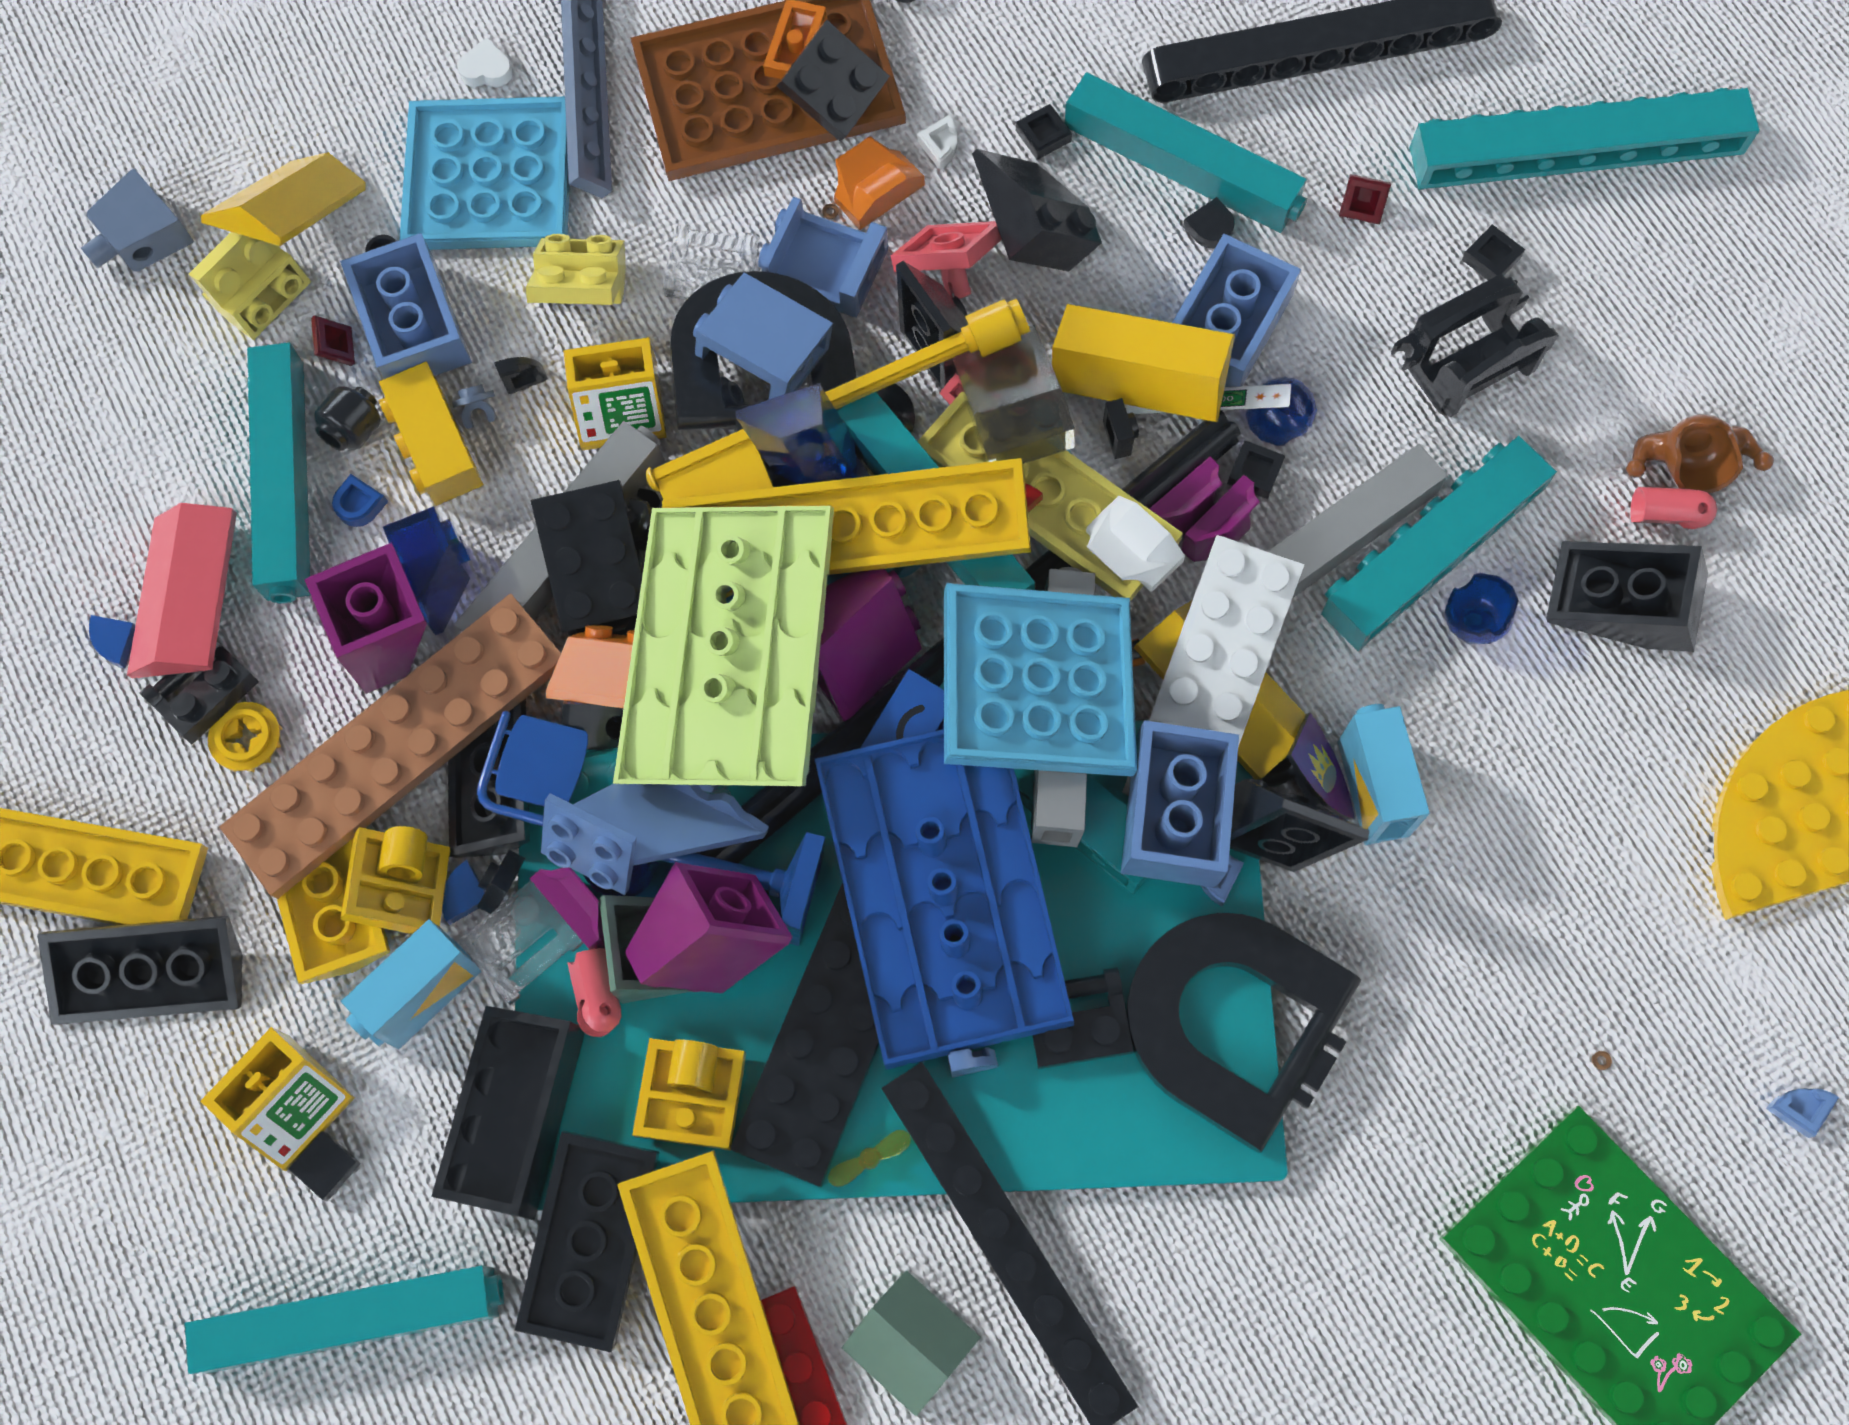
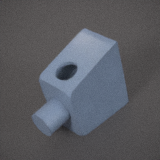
(134, 226)

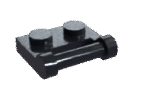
(204, 698)
(1096, 1031)

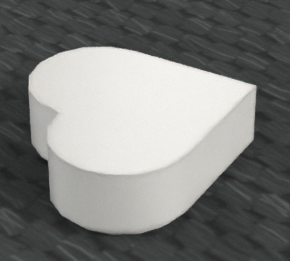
(485, 65)

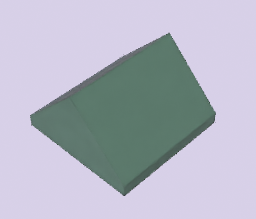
(620, 922)
(910, 1342)

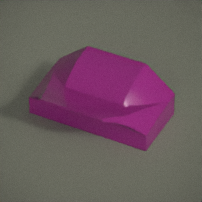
(1190, 497)
(1227, 518)
(573, 902)

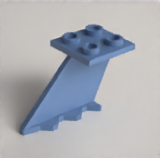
(639, 826)

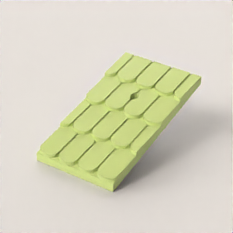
(717, 683)

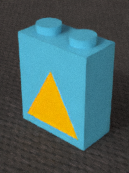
(1382, 774)
(410, 987)

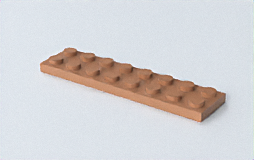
(392, 746)

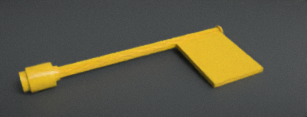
(736, 463)

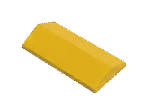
(287, 199)
(1142, 361)
(1274, 715)
(316, 936)

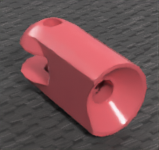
(1673, 506)
(597, 1007)

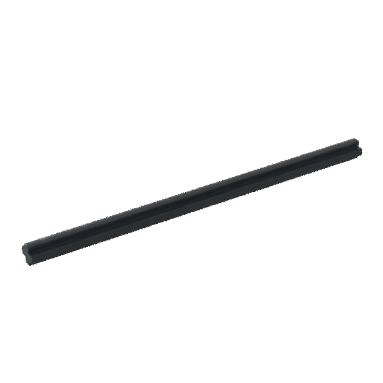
(780, 803)

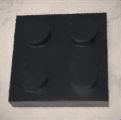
(833, 80)

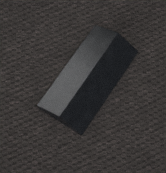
(471, 826)
(141, 970)

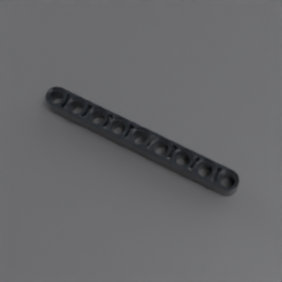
(1314, 45)

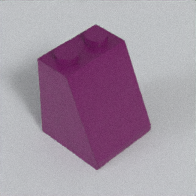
(370, 616)
(864, 638)
(706, 930)

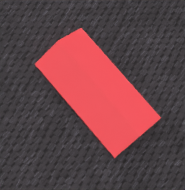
(182, 591)

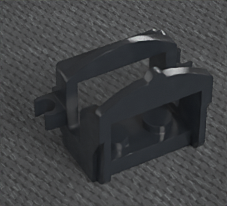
(1484, 361)

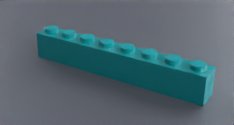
(1583, 138)

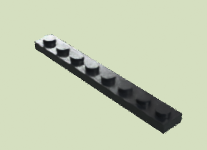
(1009, 1248)

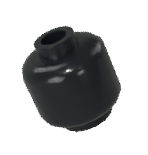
(347, 418)

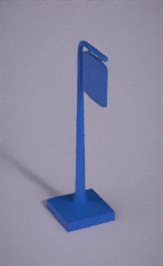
(550, 759)

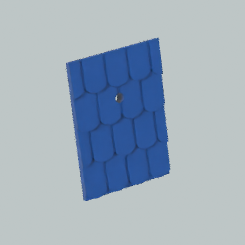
(936, 858)

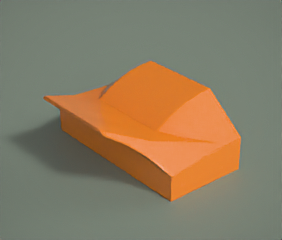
(794, 30)
(873, 181)

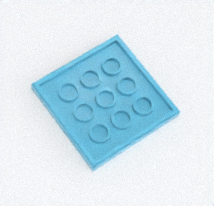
(485, 172)
(1038, 681)

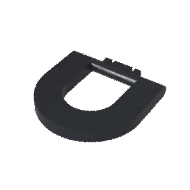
(698, 380)
(1196, 1079)

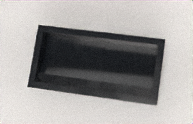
(509, 1112)

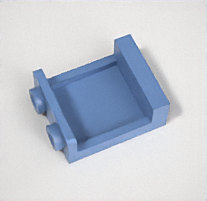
(826, 256)
(764, 334)

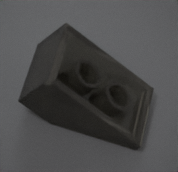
(1015, 401)

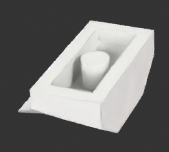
(1133, 544)

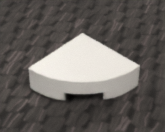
(940, 141)

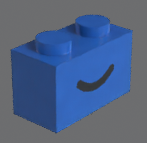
(911, 711)

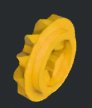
(229, 729)

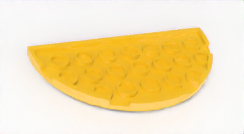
(1786, 811)

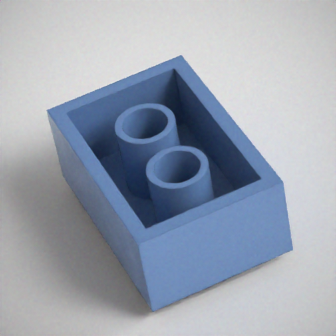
(1240, 295)
(405, 308)
(1180, 804)

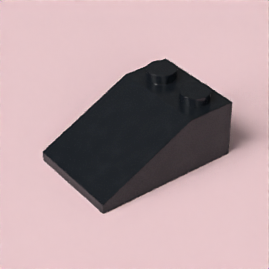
(1036, 213)
(928, 315)
(1630, 592)
(1287, 827)

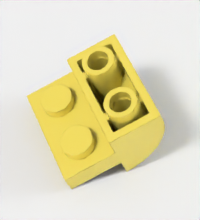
(578, 271)
(249, 281)

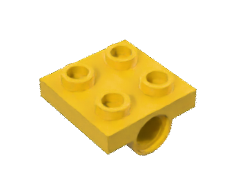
(395, 879)
(689, 1093)

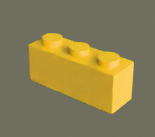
(428, 434)

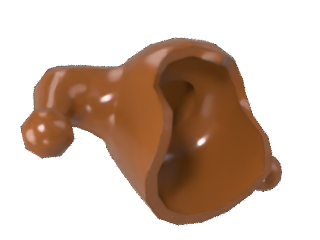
(1700, 453)

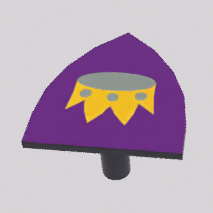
(1315, 770)

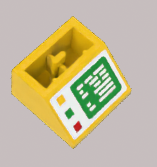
(614, 386)
(277, 1098)

